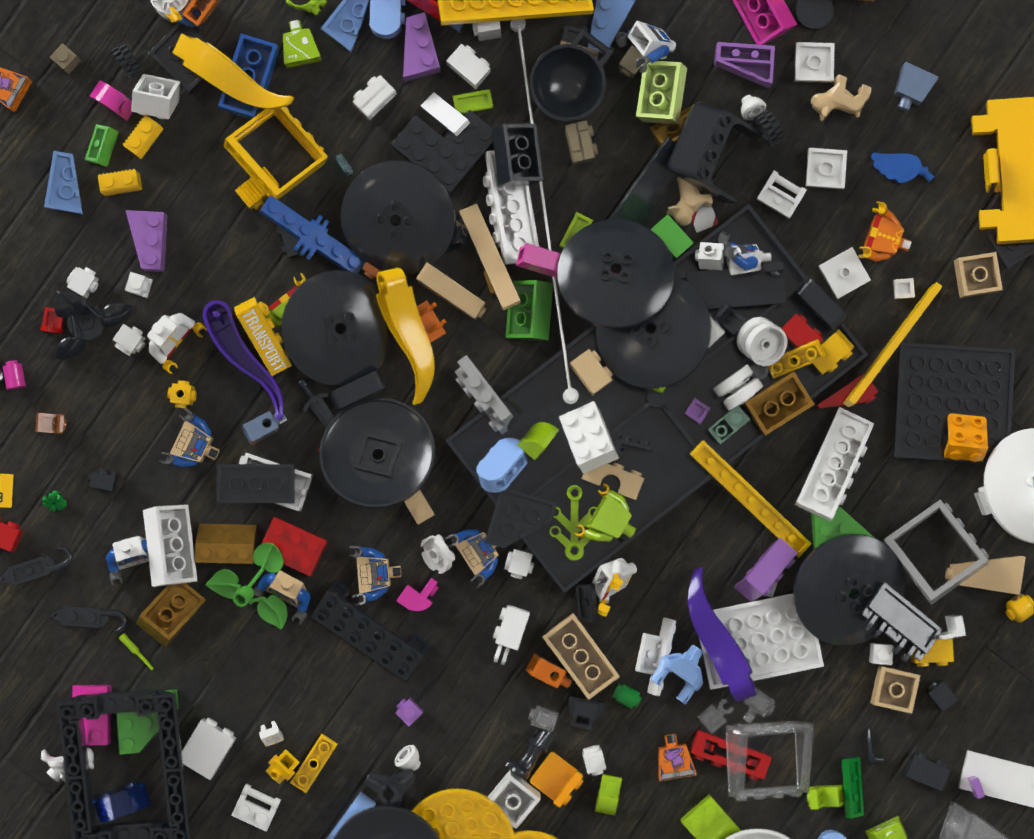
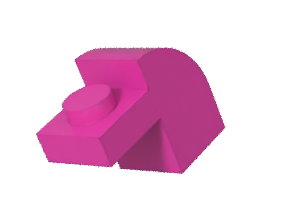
(112, 99)
(415, 600)

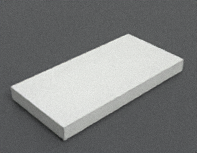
(999, 778)

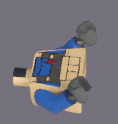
(192, 443)
(478, 554)
(373, 574)
(287, 589)

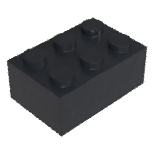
(517, 154)

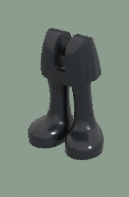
(539, 743)

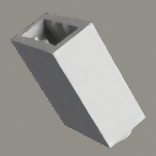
(207, 748)

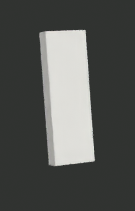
(445, 114)

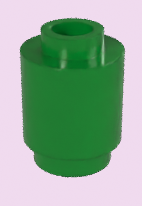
(626, 696)

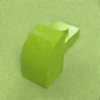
(608, 794)
(825, 796)

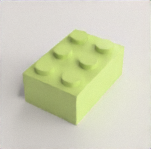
(661, 92)

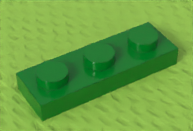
(852, 787)

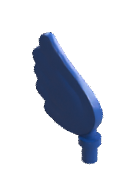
(900, 167)

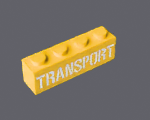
(263, 336)

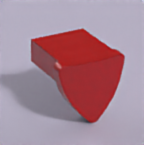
(51, 322)

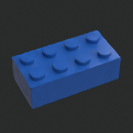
(258, 61)

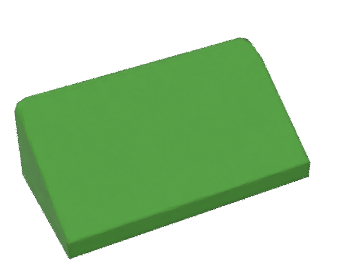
(101, 145)

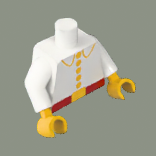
(167, 336)
(611, 579)

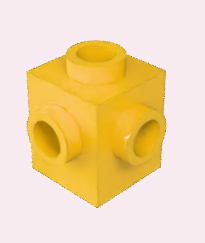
(188, 397)
(282, 766)

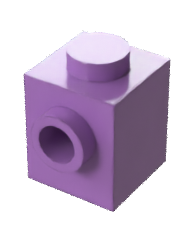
(409, 711)

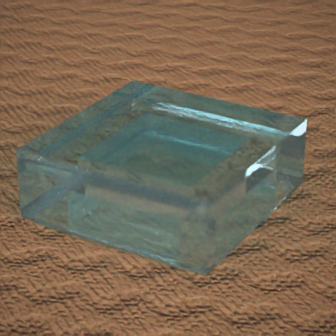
(343, 164)

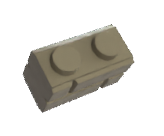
(580, 142)

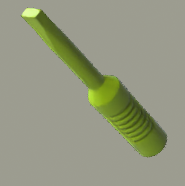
(134, 649)

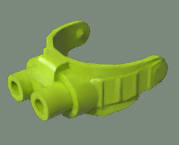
(313, 6)

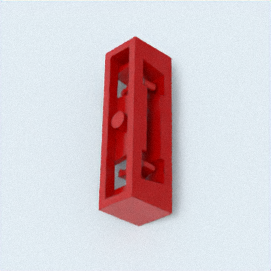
(699, 744)

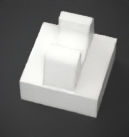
(271, 735)

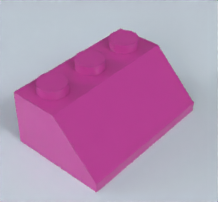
(765, 18)
(96, 730)

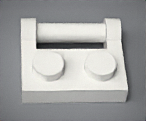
(778, 199)
(253, 813)

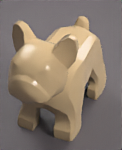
(840, 99)
(689, 203)

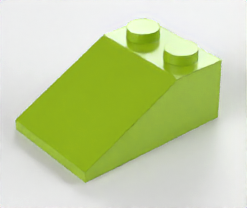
(709, 821)

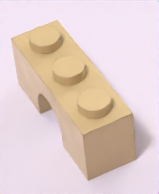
(629, 481)

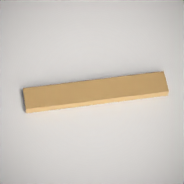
(490, 257)

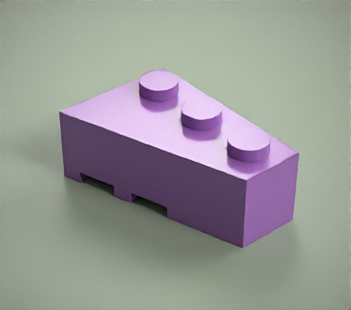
(747, 61)
(149, 237)
(767, 570)

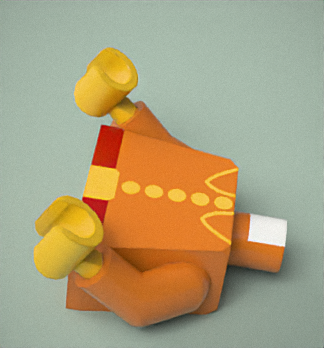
(884, 236)

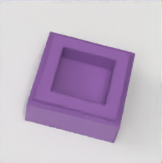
(697, 411)
(976, 787)

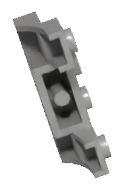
(486, 398)

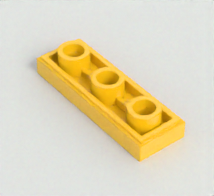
(804, 354)
(320, 753)

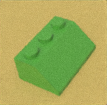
(532, 316)

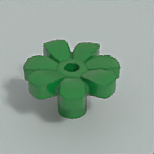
(54, 501)

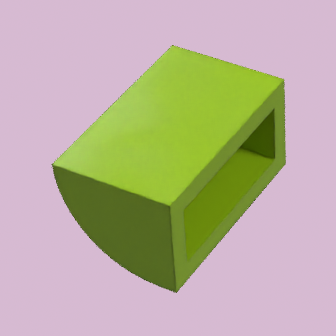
(537, 439)

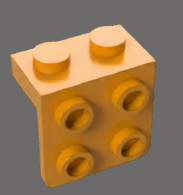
(966, 437)
(556, 779)

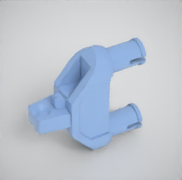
(685, 667)

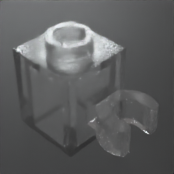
(758, 704)
(713, 717)
(543, 718)

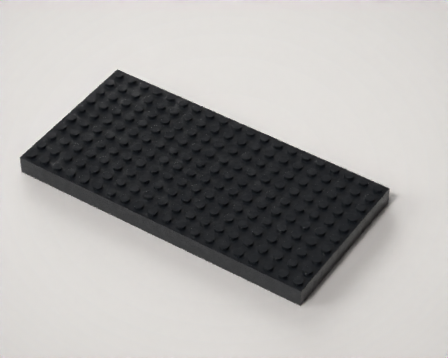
(641, 415)

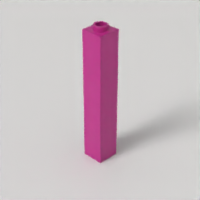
(540, 260)

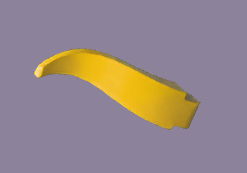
(225, 74)
(404, 322)

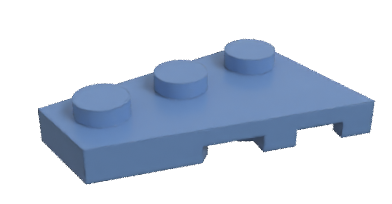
(608, 19)
(346, 22)
(62, 185)

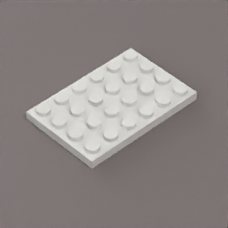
(769, 639)

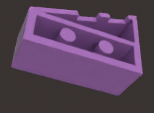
(419, 52)

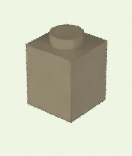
(65, 58)
(628, 63)

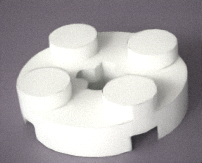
(437, 554)

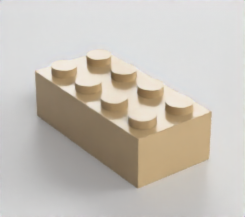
(580, 656)

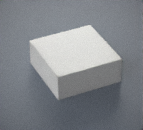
(903, 288)

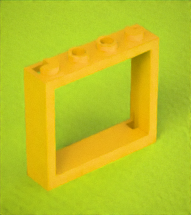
(254, 170)

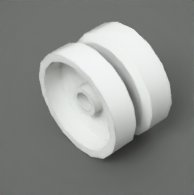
(762, 341)
(738, 387)

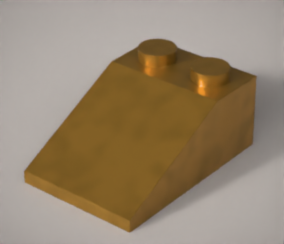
(170, 612)

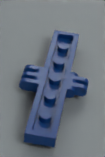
(311, 235)

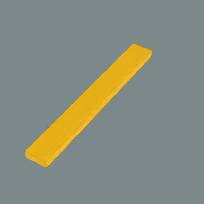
(892, 345)
(749, 497)

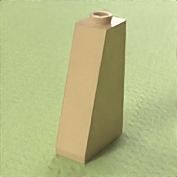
(451, 291)
(999, 575)

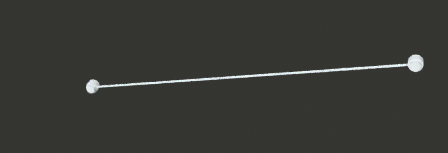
(570, 395)

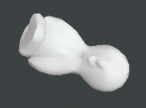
(57, 765)

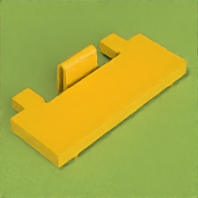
(1010, 169)

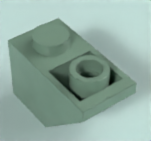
(729, 424)

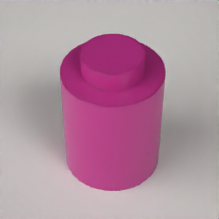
(14, 375)

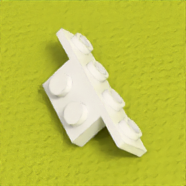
(652, 650)

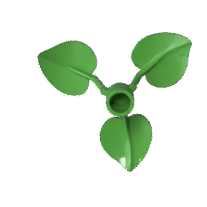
(226, 584)

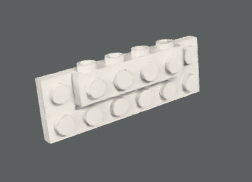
(510, 213)
(835, 464)

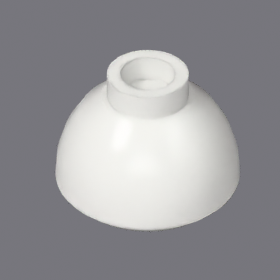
(752, 107)
(408, 758)

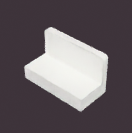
(955, 627)

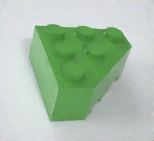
(840, 525)
(137, 731)

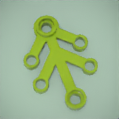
(572, 526)

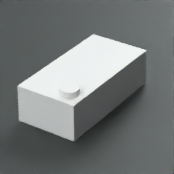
(170, 545)

